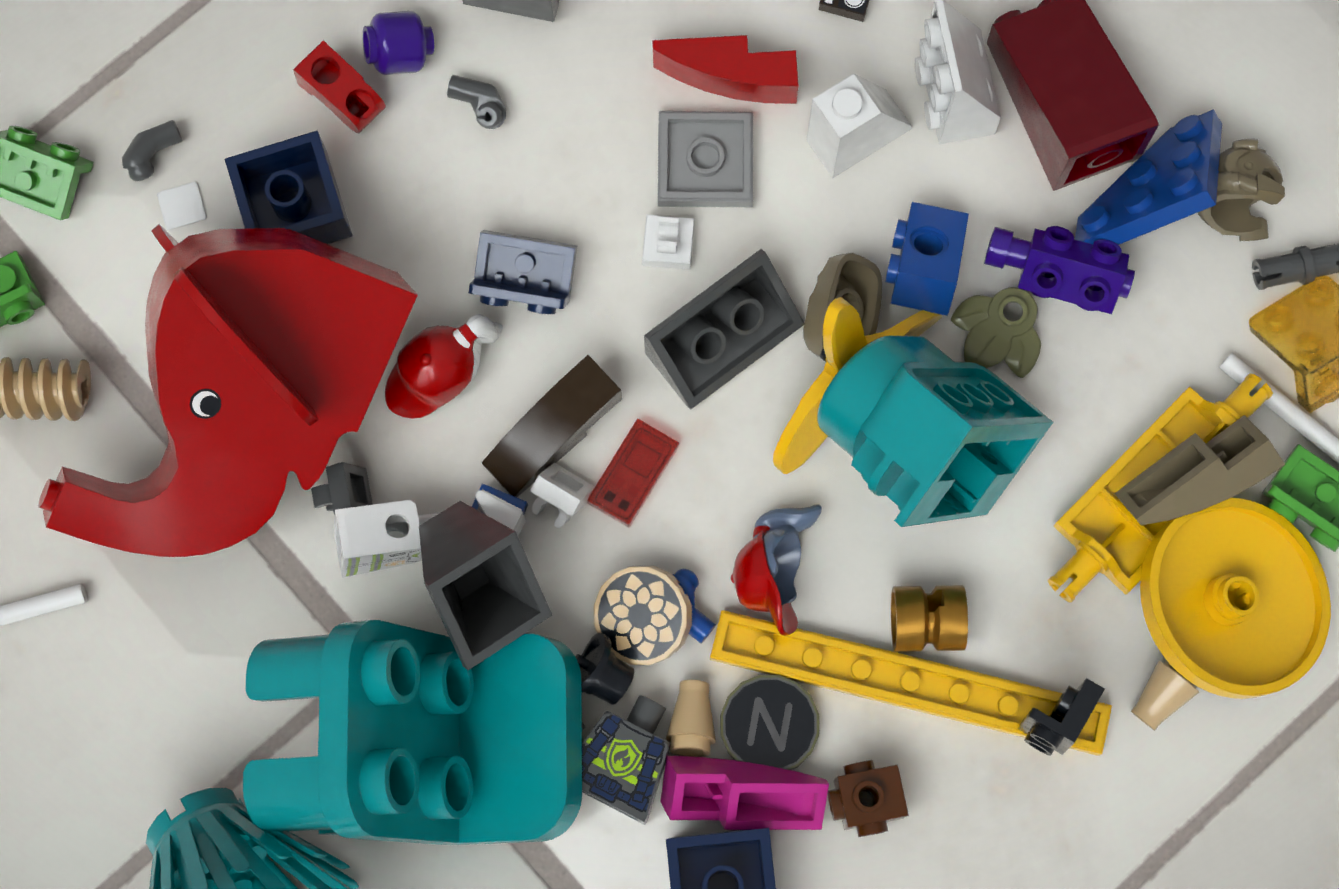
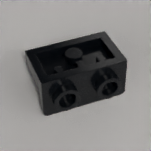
(1065, 722)

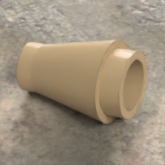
(1163, 695)
(691, 724)

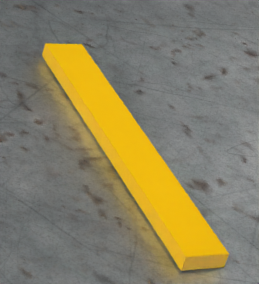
(892, 678)

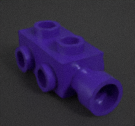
(1064, 267)

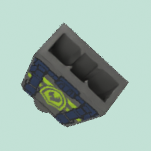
(625, 760)

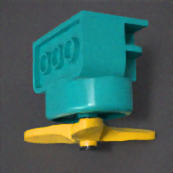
(916, 422)

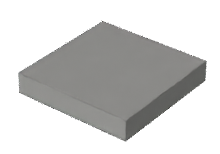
(705, 159)

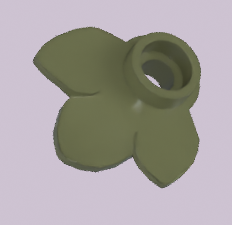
(997, 338)

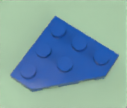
(1162, 186)

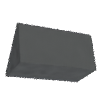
(723, 330)

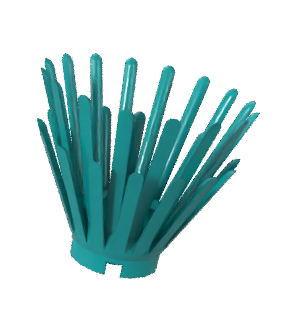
(223, 849)

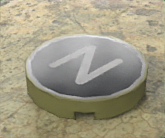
(770, 722)

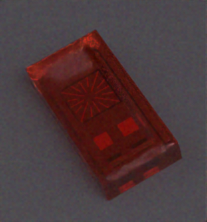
(633, 473)

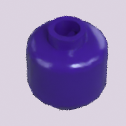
(397, 42)

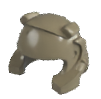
(1243, 179)

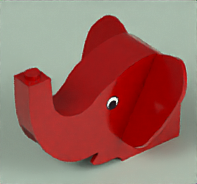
(258, 370)

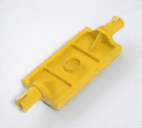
(1102, 527)

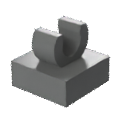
(345, 488)

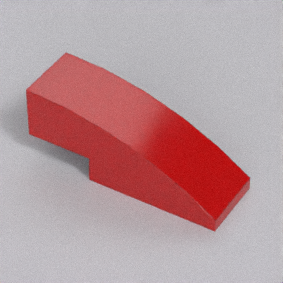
(727, 68)

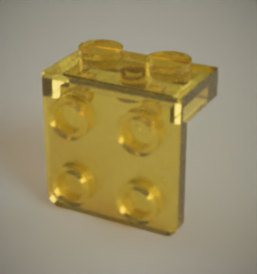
(1306, 337)

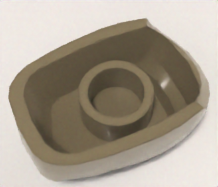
(855, 281)

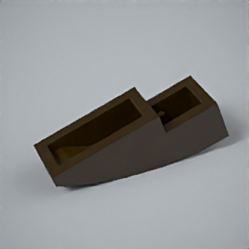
(552, 426)

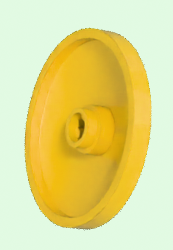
(1235, 599)

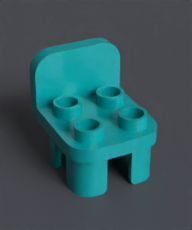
(419, 741)

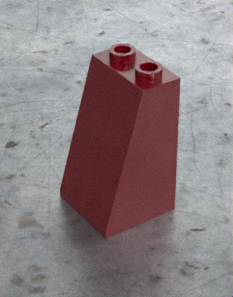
(1070, 90)

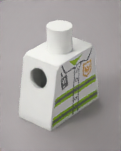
(364, 537)

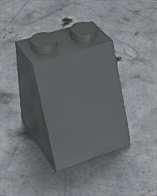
(479, 582)

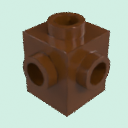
(885, 789)

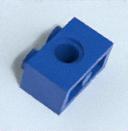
(928, 258)

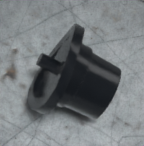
(602, 671)

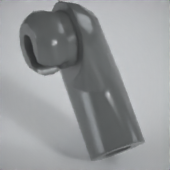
(483, 98)
(145, 145)

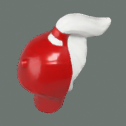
(437, 366)

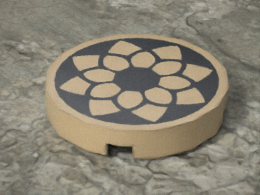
(643, 614)

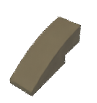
(1201, 474)

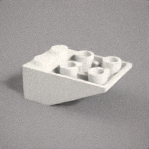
(956, 77)

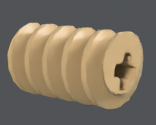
(44, 391)

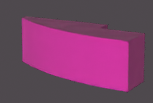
(742, 794)

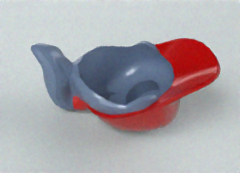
(769, 563)

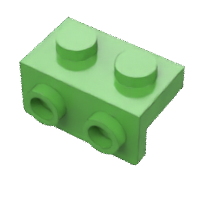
(1310, 491)

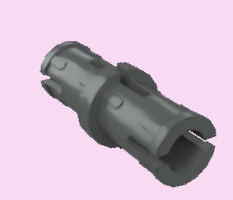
(1299, 266)

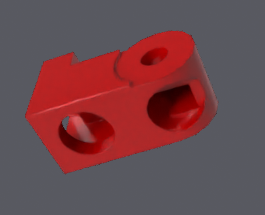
(339, 87)

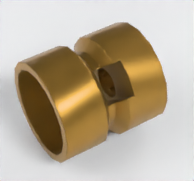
(929, 618)

